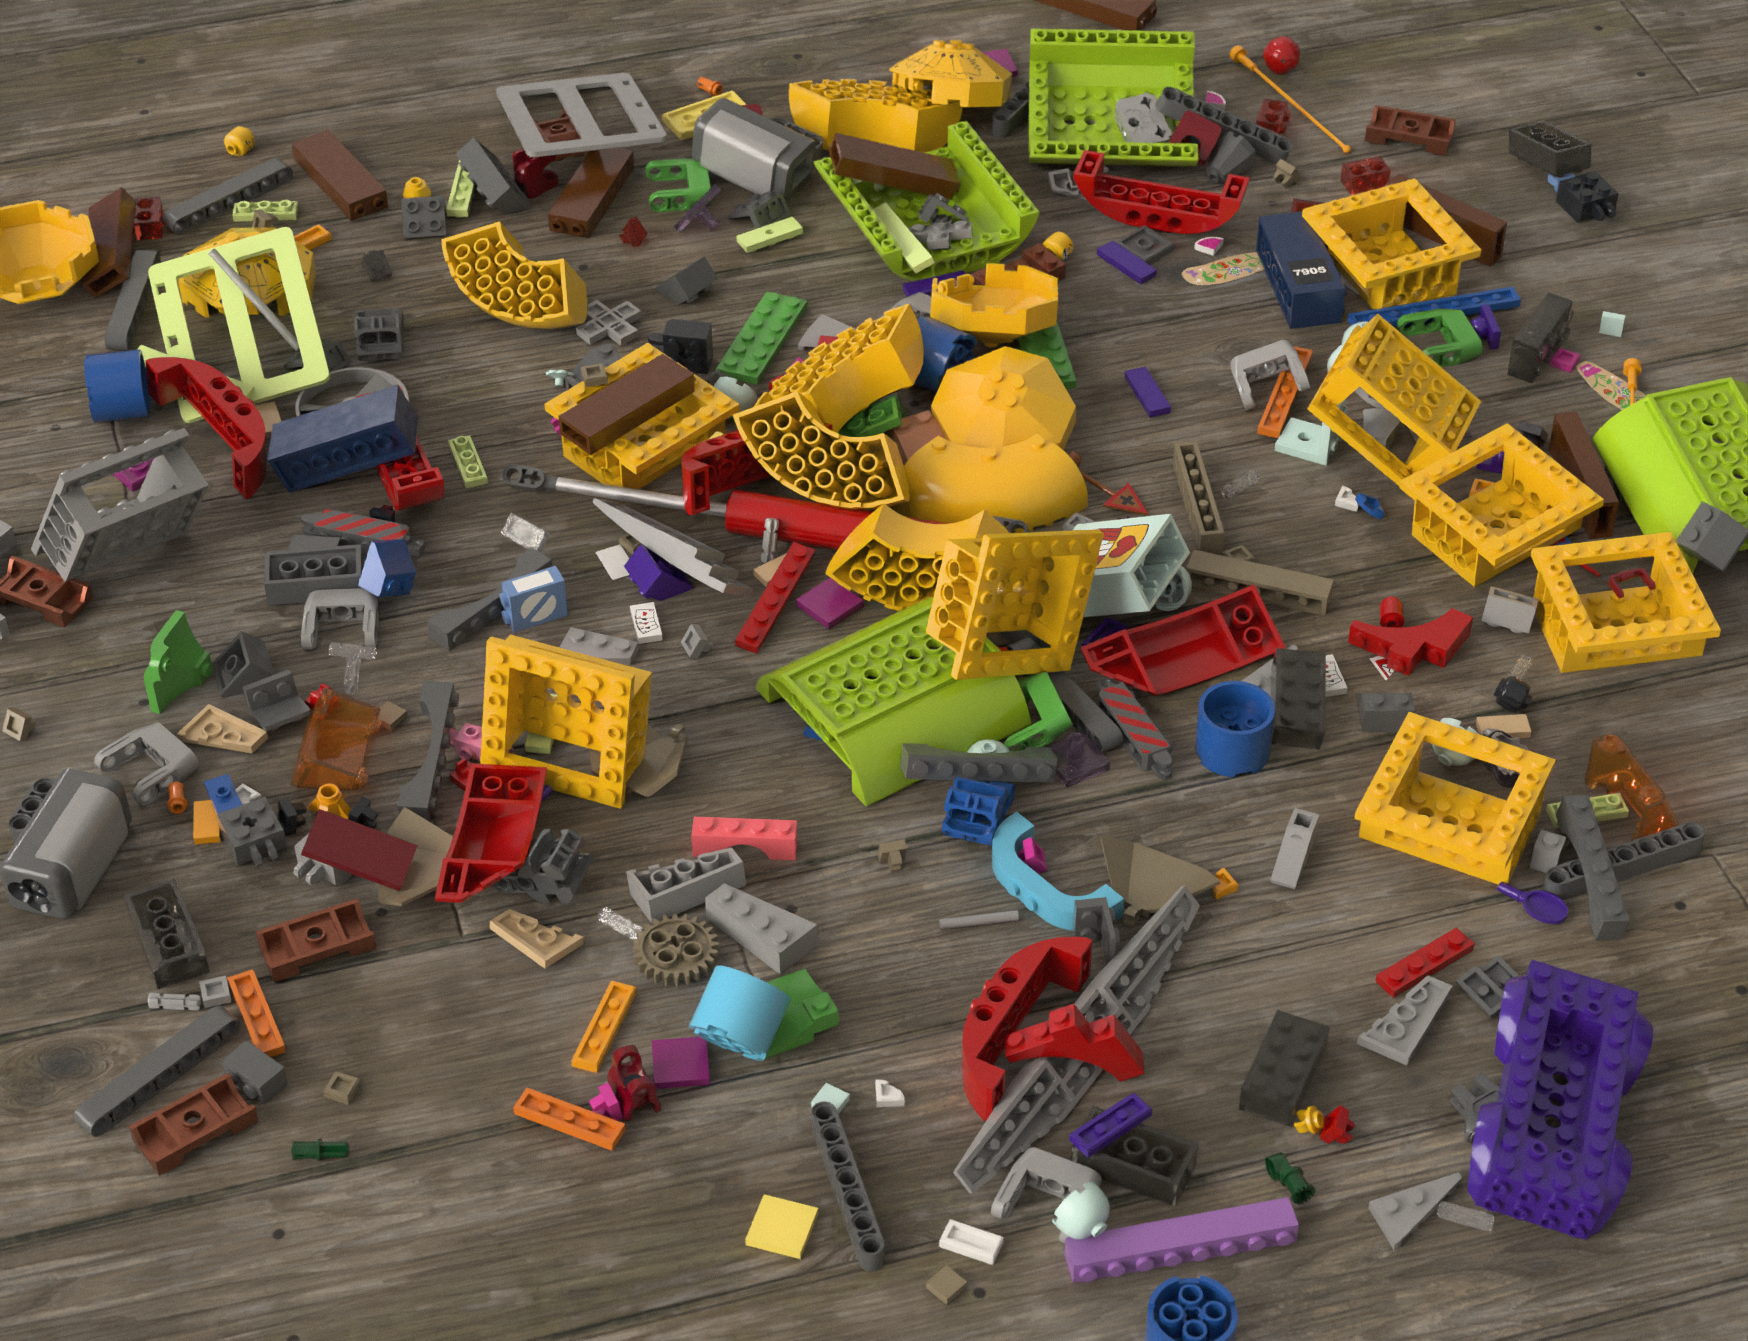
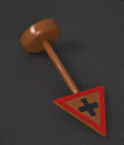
(1123, 500)

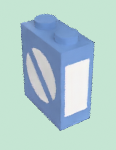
(533, 599)

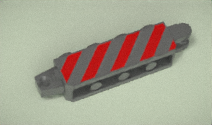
(358, 529)
(1140, 734)

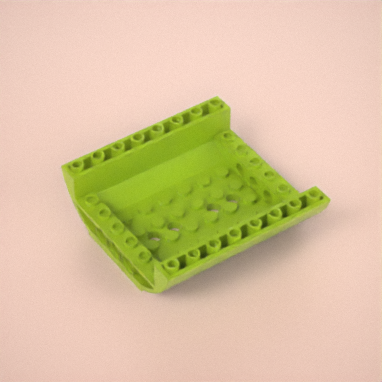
(1083, 77)
(987, 192)
(1669, 460)
(904, 704)

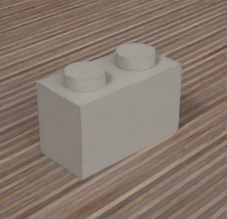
(1509, 610)

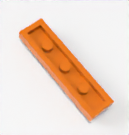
(256, 1013)
(569, 1119)

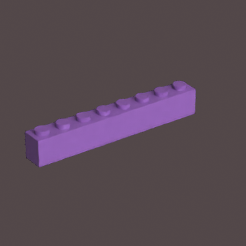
(1182, 1240)

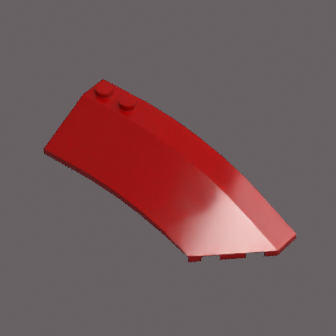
(1188, 645)
(492, 829)

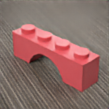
(773, 837)

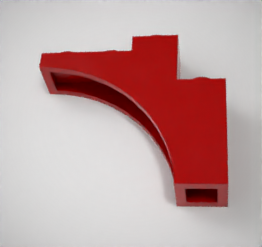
(1407, 646)
(1073, 1037)

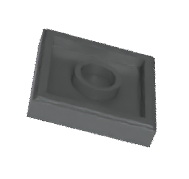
(1146, 244)

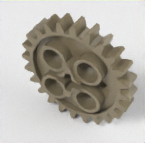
(676, 949)

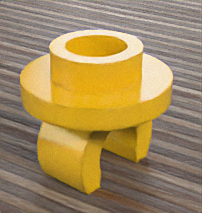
(1311, 1120)

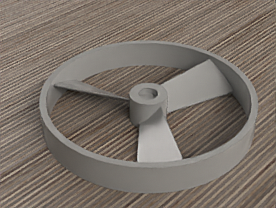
(376, 381)

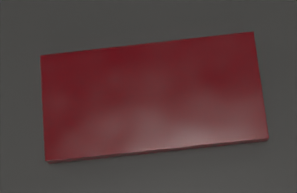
(359, 850)

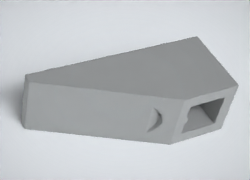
(1295, 848)

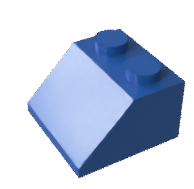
(388, 569)

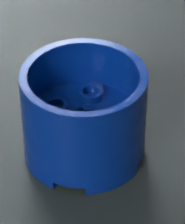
(943, 349)
(117, 385)
(1234, 728)
(1191, 1311)

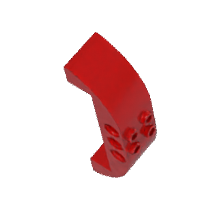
(1157, 204)
(221, 406)
(718, 467)
(411, 479)
(1006, 1004)

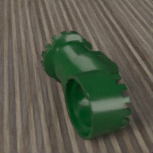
(1289, 1177)

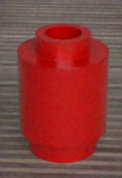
(1391, 612)

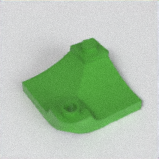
(877, 418)
(175, 663)
(806, 1013)

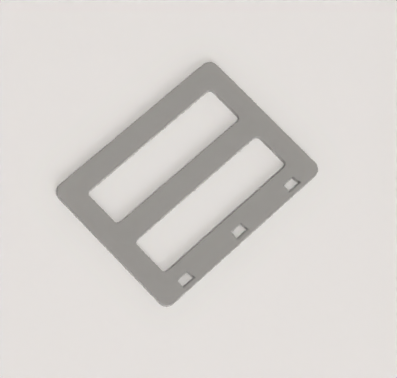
(591, 137)

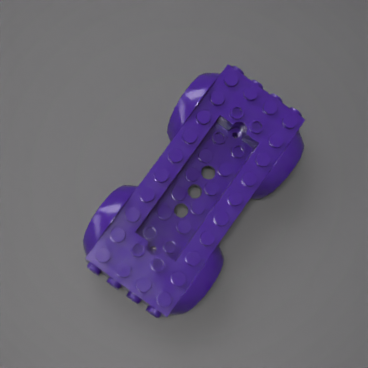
(1599, 1042)

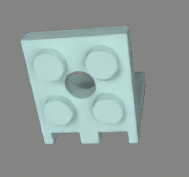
(1320, 442)

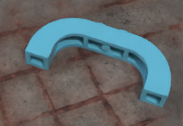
(1031, 887)

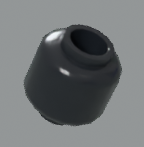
(1512, 694)

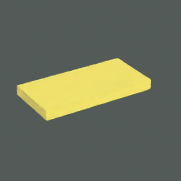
(683, 119)

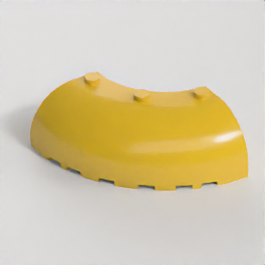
(873, 113)
(507, 285)
(856, 367)
(819, 462)
(1015, 481)
(899, 557)

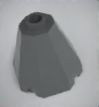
(1230, 156)

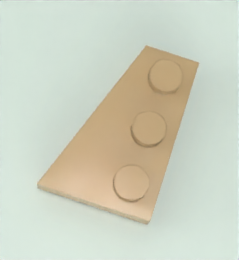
(222, 730)
(536, 941)

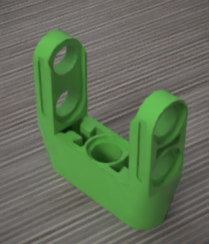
(697, 182)
(1455, 329)
(1051, 709)

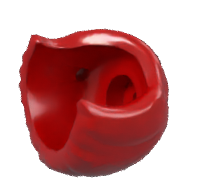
(1279, 49)

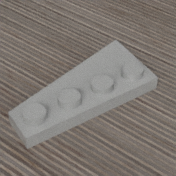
(1408, 1022)

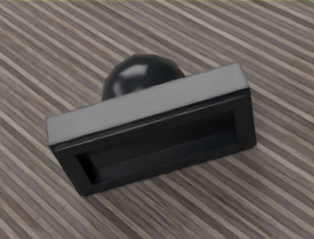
(1533, 433)

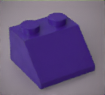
(655, 575)

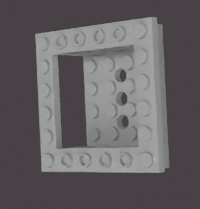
(87, 540)

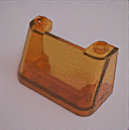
(335, 743)
(1617, 769)

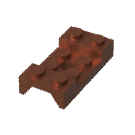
(1412, 127)
(557, 131)
(1034, 257)
(55, 598)
(289, 945)
(167, 1135)

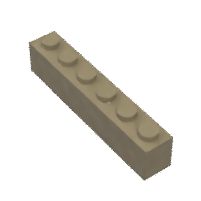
(1198, 497)
(1273, 584)

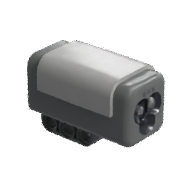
(754, 149)
(64, 841)

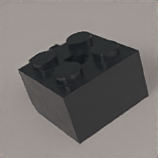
(1587, 197)
(686, 343)

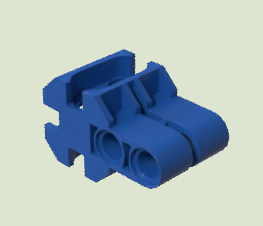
(976, 809)

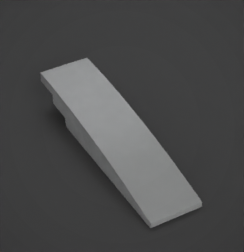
(677, 548)

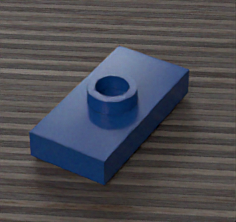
(222, 793)

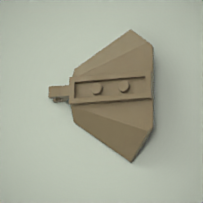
(660, 761)
(426, 863)
(1149, 877)

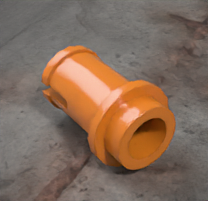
(713, 87)
(177, 802)

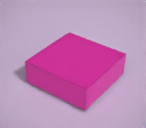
(1565, 360)

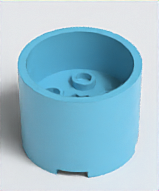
(739, 1012)

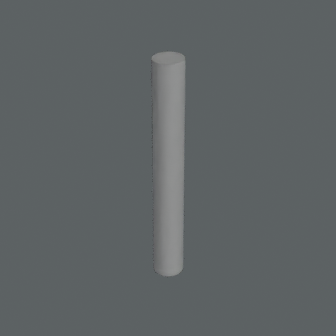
(980, 919)

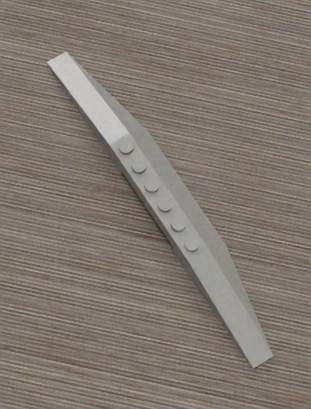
(1053, 1085)

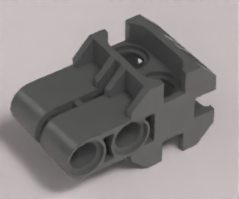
(379, 334)
(546, 864)

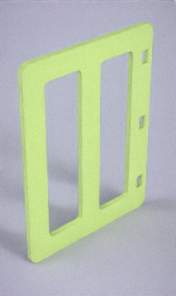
(174, 323)

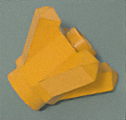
(330, 800)

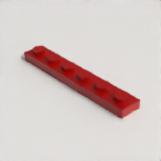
(775, 597)

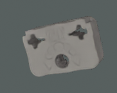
(1141, 121)

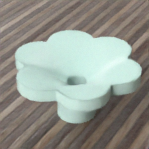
(559, 376)

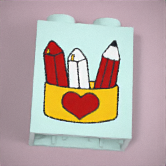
(1134, 563)

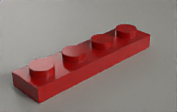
(1424, 962)

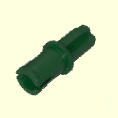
(319, 1150)

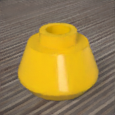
(416, 188)

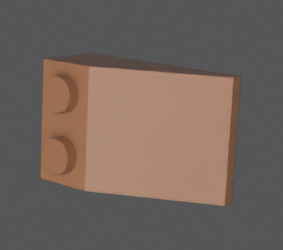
(915, 433)

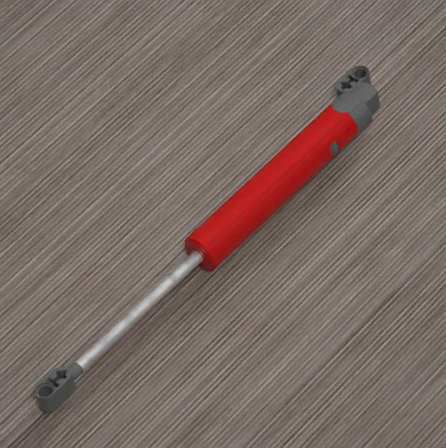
(744, 512)

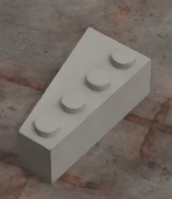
(685, 883)
(762, 928)

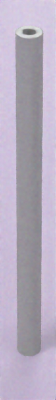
(253, 297)

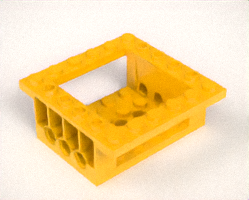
(1379, 257)
(1404, 384)
(630, 459)
(1531, 488)
(1048, 601)
(1582, 626)
(519, 701)
(1401, 793)

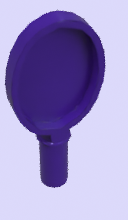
(1538, 903)

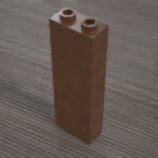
(1121, 14)
(893, 166)
(340, 175)
(591, 191)
(1481, 227)
(113, 233)
(626, 404)
(1574, 451)

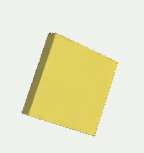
(782, 1226)

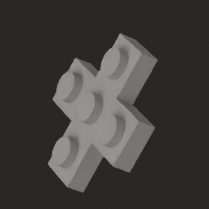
(942, 231)
(610, 323)

